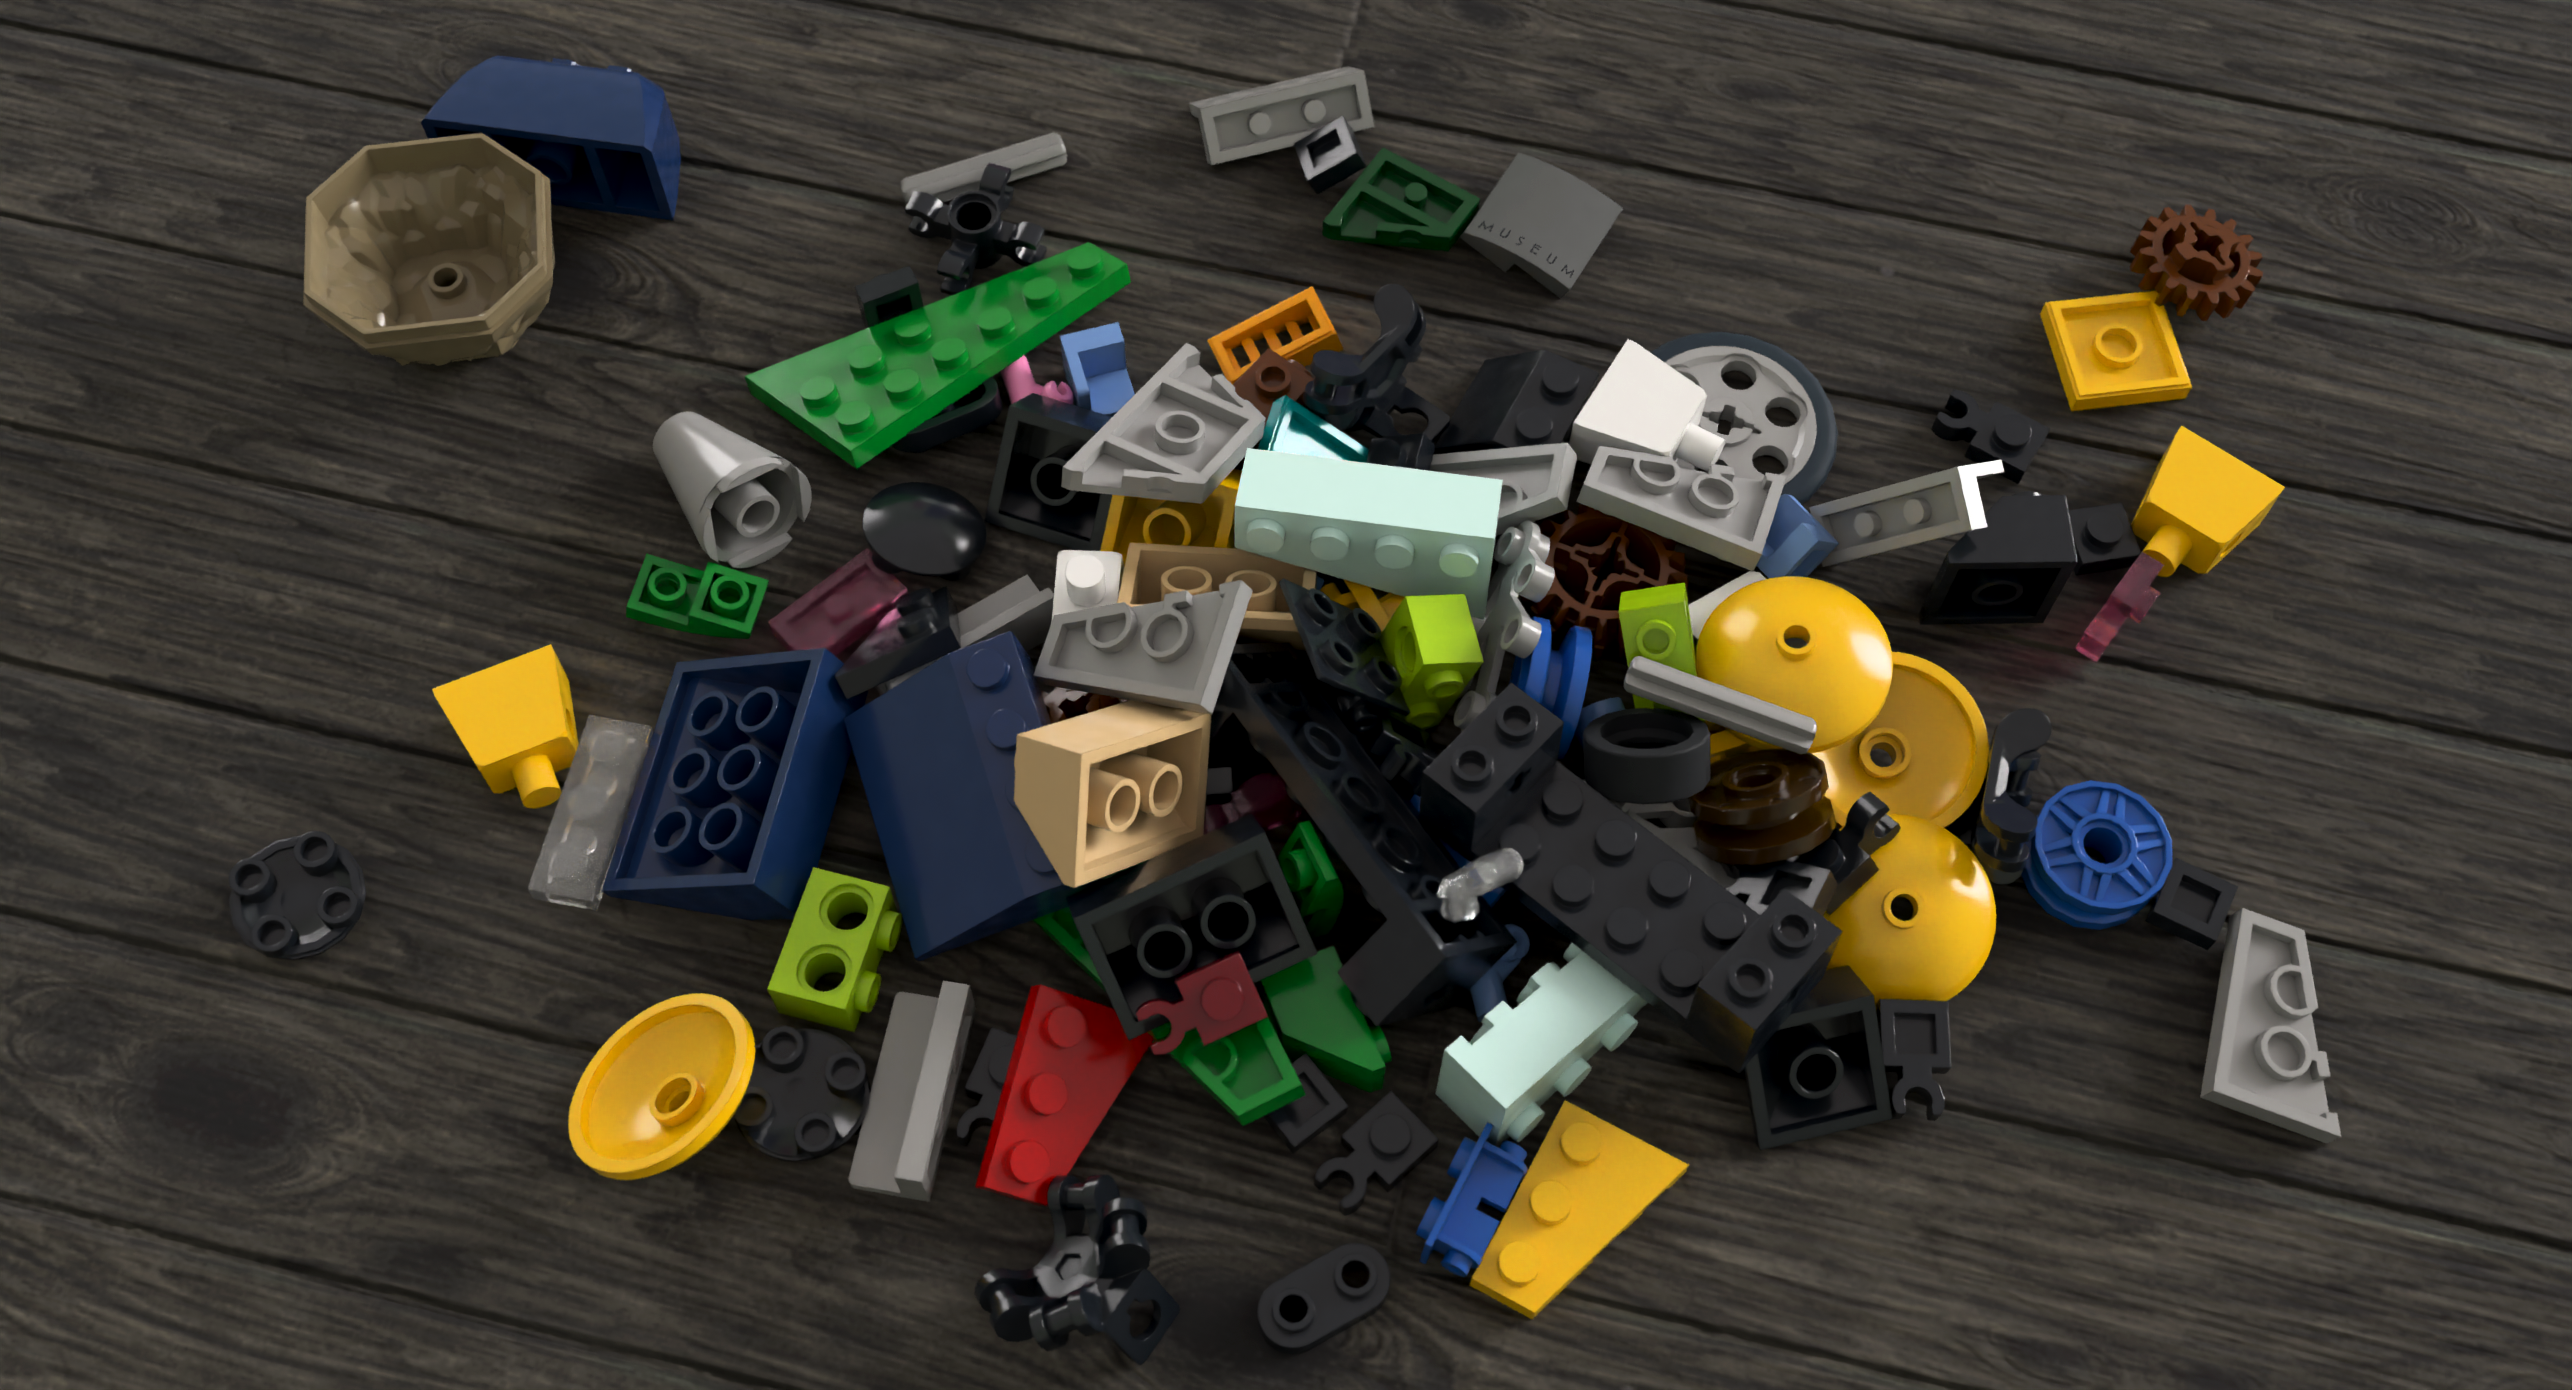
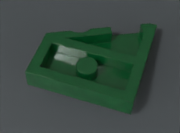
(1401, 207)

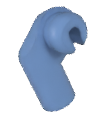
(1489, 988)

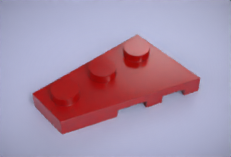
(1056, 1091)

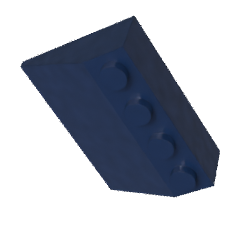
(737, 786)
(943, 796)

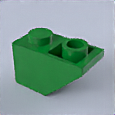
(1318, 1017)

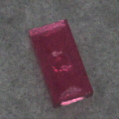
(839, 607)

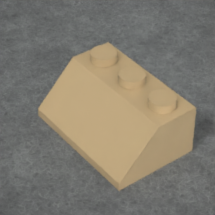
(1167, 569)
(1113, 786)

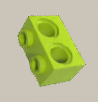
(1658, 628)
(1434, 653)
(820, 948)

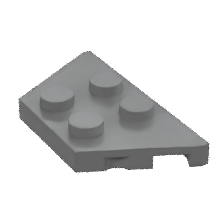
(1170, 437)

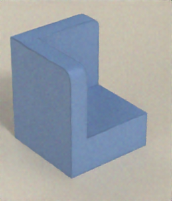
(1097, 368)
(1794, 541)

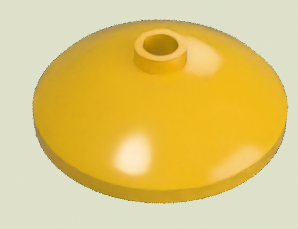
(1833, 679)
(1933, 744)
(1950, 923)
(662, 1087)

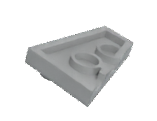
(1533, 477)
(1693, 507)
(1148, 652)
(2263, 1030)

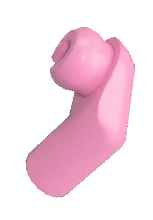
(1021, 383)

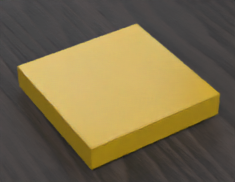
(2115, 351)

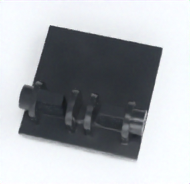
(1346, 655)

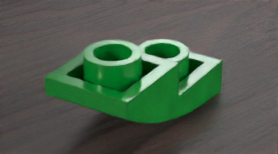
(696, 601)
(1311, 879)

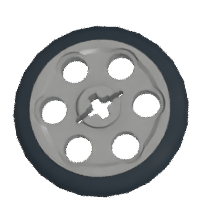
(1778, 381)

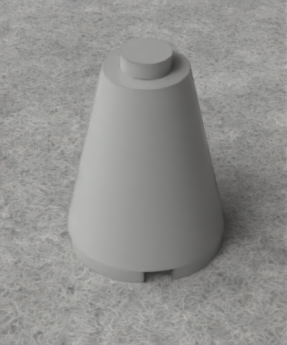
(731, 489)

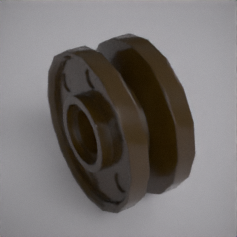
(1763, 807)

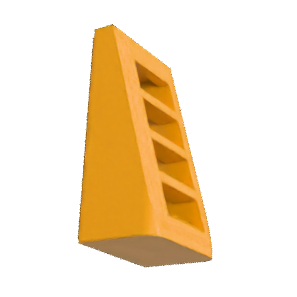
(1284, 316)

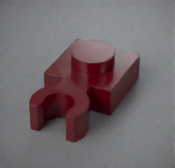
(1214, 1000)

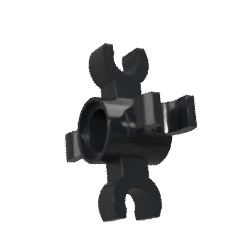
(975, 229)

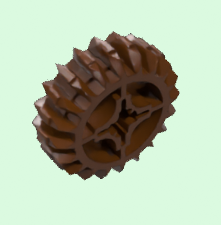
(1581, 554)

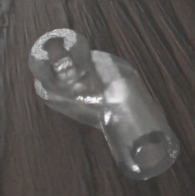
(1478, 877)

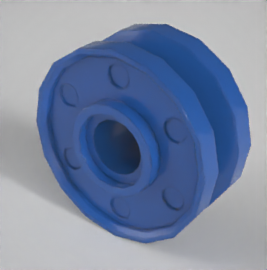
(1557, 677)
(2125, 834)

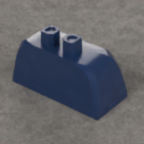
(588, 129)

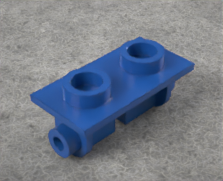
(1456, 1225)

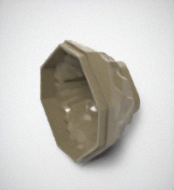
(430, 249)

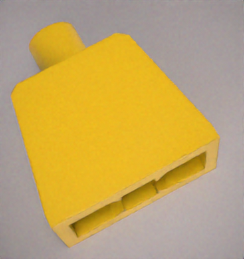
(2200, 504)
(516, 723)

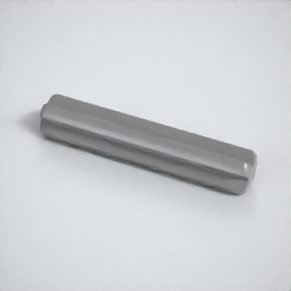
(964, 176)
(1720, 705)

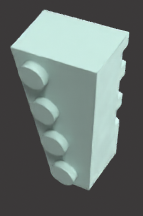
(1371, 523)
(1537, 1046)

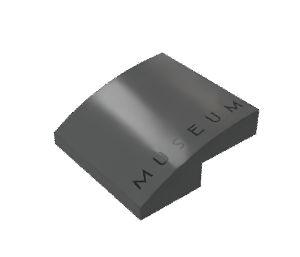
(1541, 223)

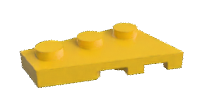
(1570, 1205)

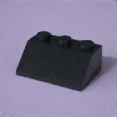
(1188, 912)

